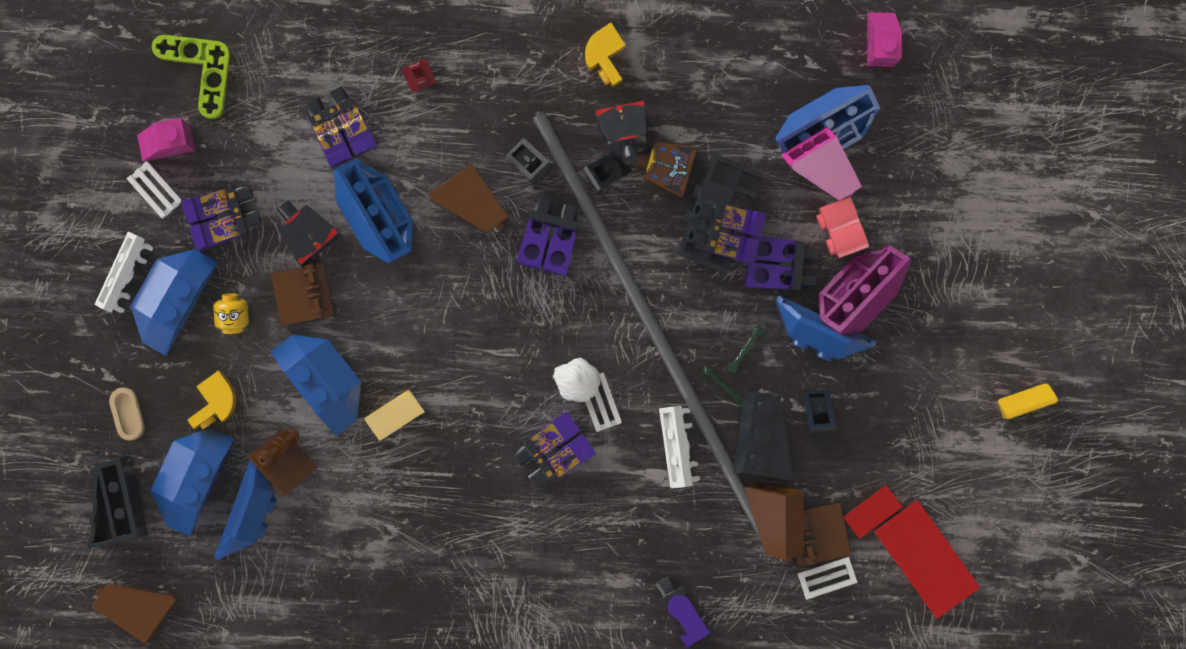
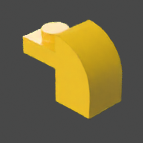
(600, 49)
(221, 400)

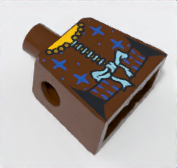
(668, 166)

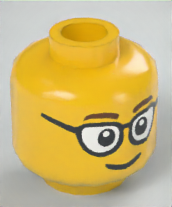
(231, 314)

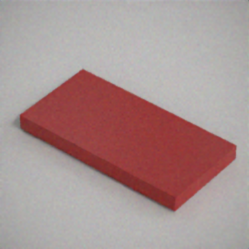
(926, 559)

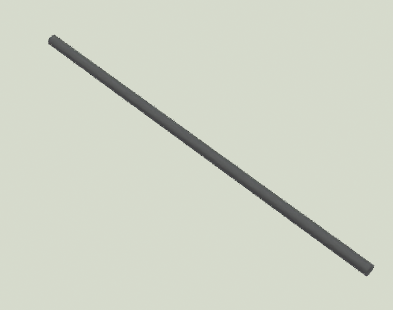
(644, 312)

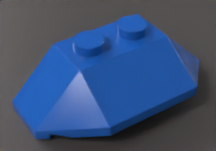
(843, 110)
(373, 210)
(170, 297)
(808, 331)
(321, 379)
(189, 477)
(248, 513)

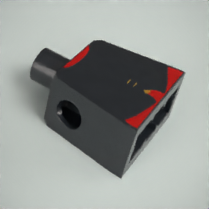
(624, 130)
(305, 232)

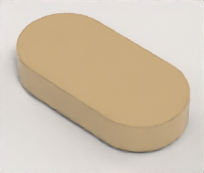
(127, 414)

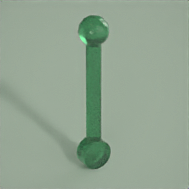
(757, 331)
(708, 371)

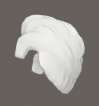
(577, 380)

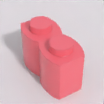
(843, 228)

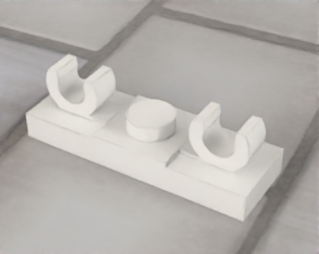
(121, 273)
(677, 446)

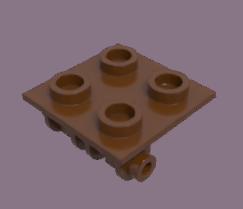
(302, 294)
(283, 460)
(824, 535)

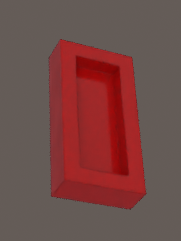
(872, 511)

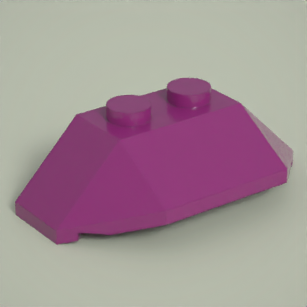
(862, 290)

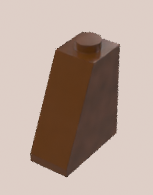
(471, 200)
(778, 518)
(134, 608)

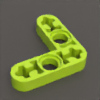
(202, 58)

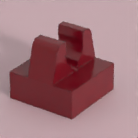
(419, 75)

